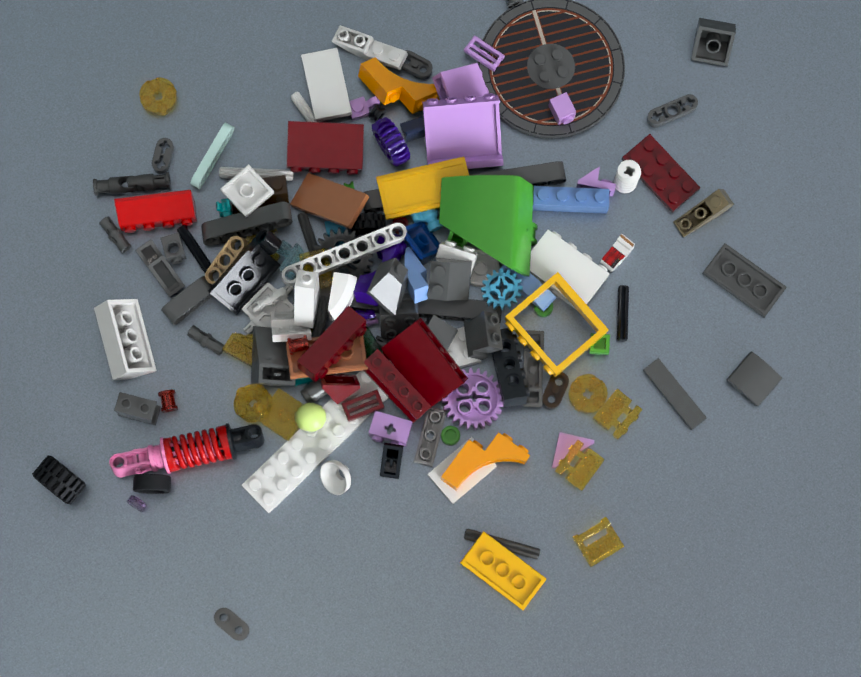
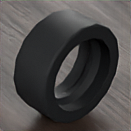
(152, 483)

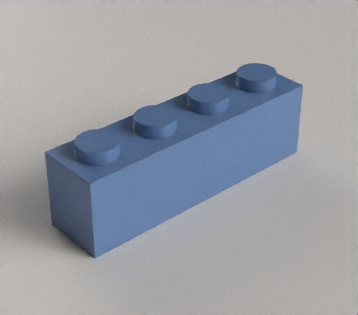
(570, 199)

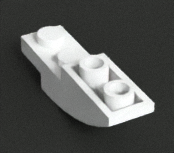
(368, 48)

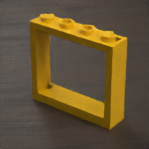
(536, 352)

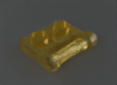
(602, 547)

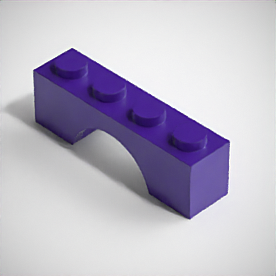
(364, 281)

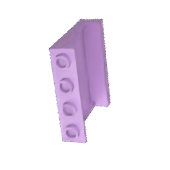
(464, 129)

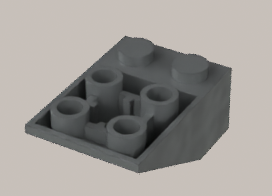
(269, 360)

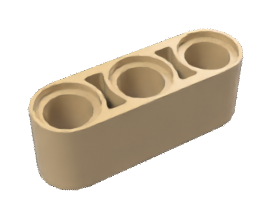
(227, 250)

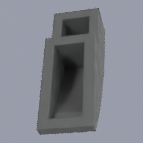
(159, 268)

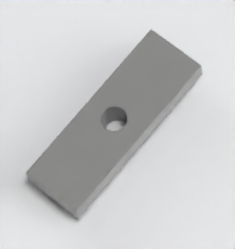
(427, 447)

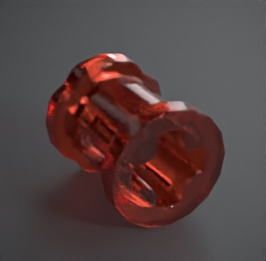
(298, 344)
(168, 401)

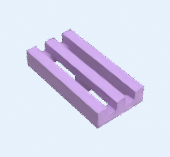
(467, 50)

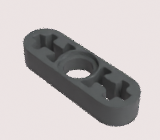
(675, 103)

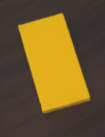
(503, 570)

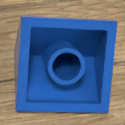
(421, 242)

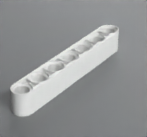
(351, 248)

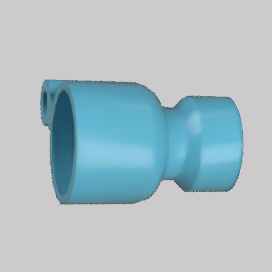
(430, 217)

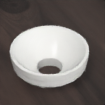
(332, 479)

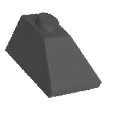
(389, 285)

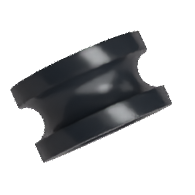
(377, 113)

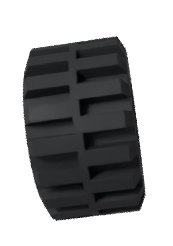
(59, 479)

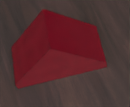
(339, 386)

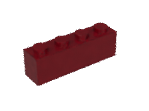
(332, 344)

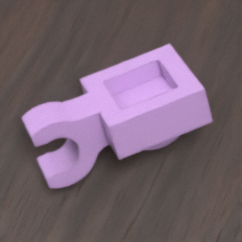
(360, 107)

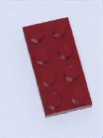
(662, 173)

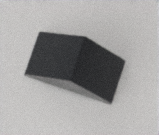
(391, 460)

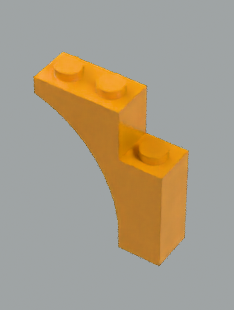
(391, 87)
(474, 457)

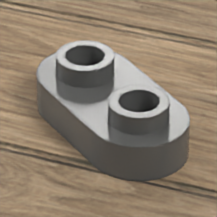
(416, 63)
(231, 624)

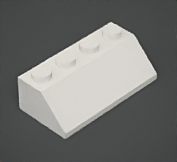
(124, 338)

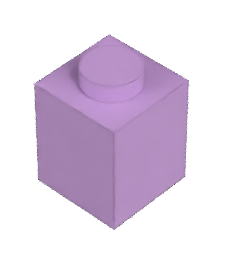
(562, 109)

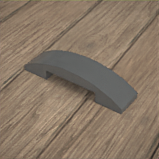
(534, 371)

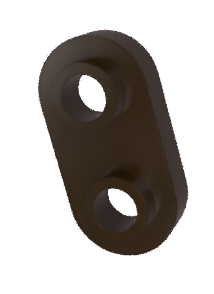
(555, 391)

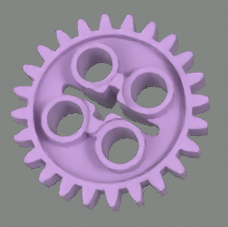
(474, 415)

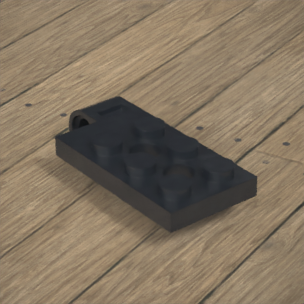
(254, 258)

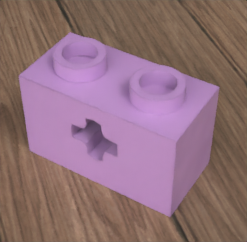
(384, 421)

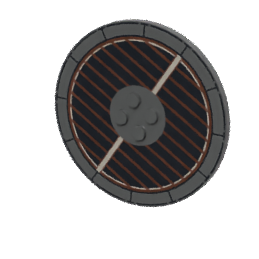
(549, 52)

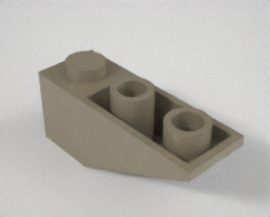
(704, 212)

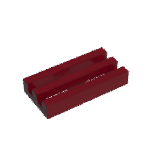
(366, 412)

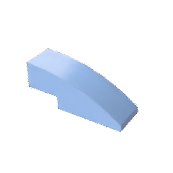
(417, 277)
(529, 285)

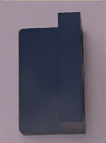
(413, 129)

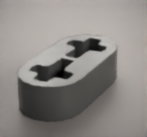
(158, 154)

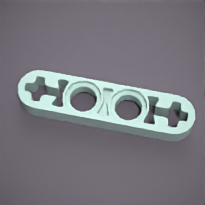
(212, 155)

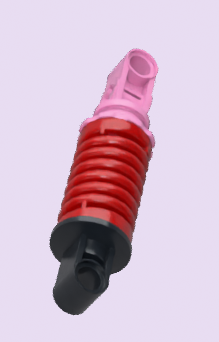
(187, 452)

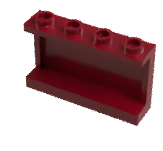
(325, 147)
(424, 362)
(395, 386)

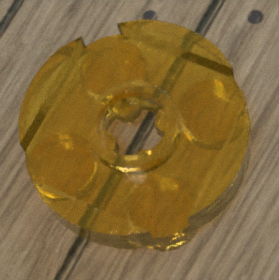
(160, 106)
(594, 385)
(245, 395)

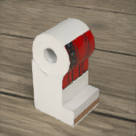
(617, 253)

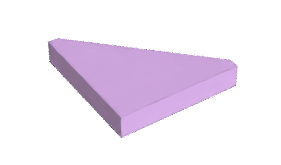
(563, 444)

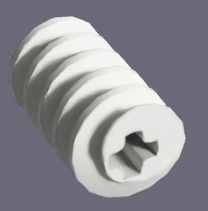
(627, 176)

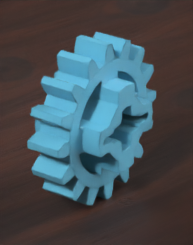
(494, 289)

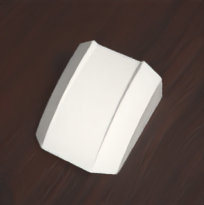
(341, 294)

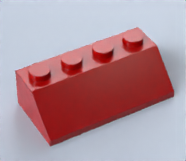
(156, 211)

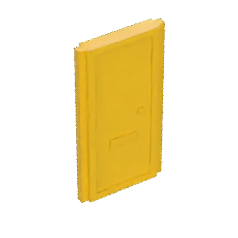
(417, 188)

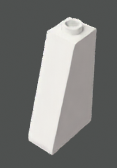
(306, 298)

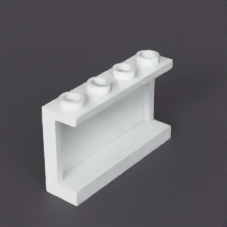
(577, 269)

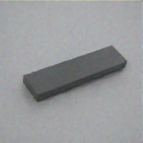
(674, 394)

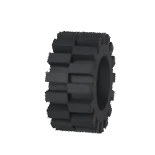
(369, 223)

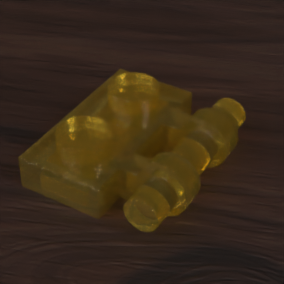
(613, 409)
(583, 469)

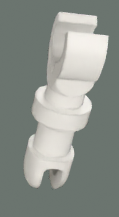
(279, 295)

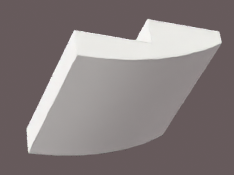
(283, 327)

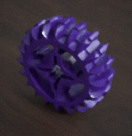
(391, 141)

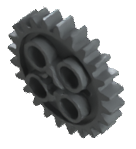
(330, 241)

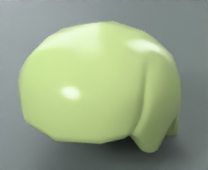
(310, 417)

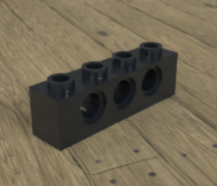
(510, 395)

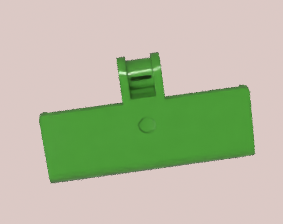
(492, 215)

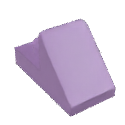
(591, 181)

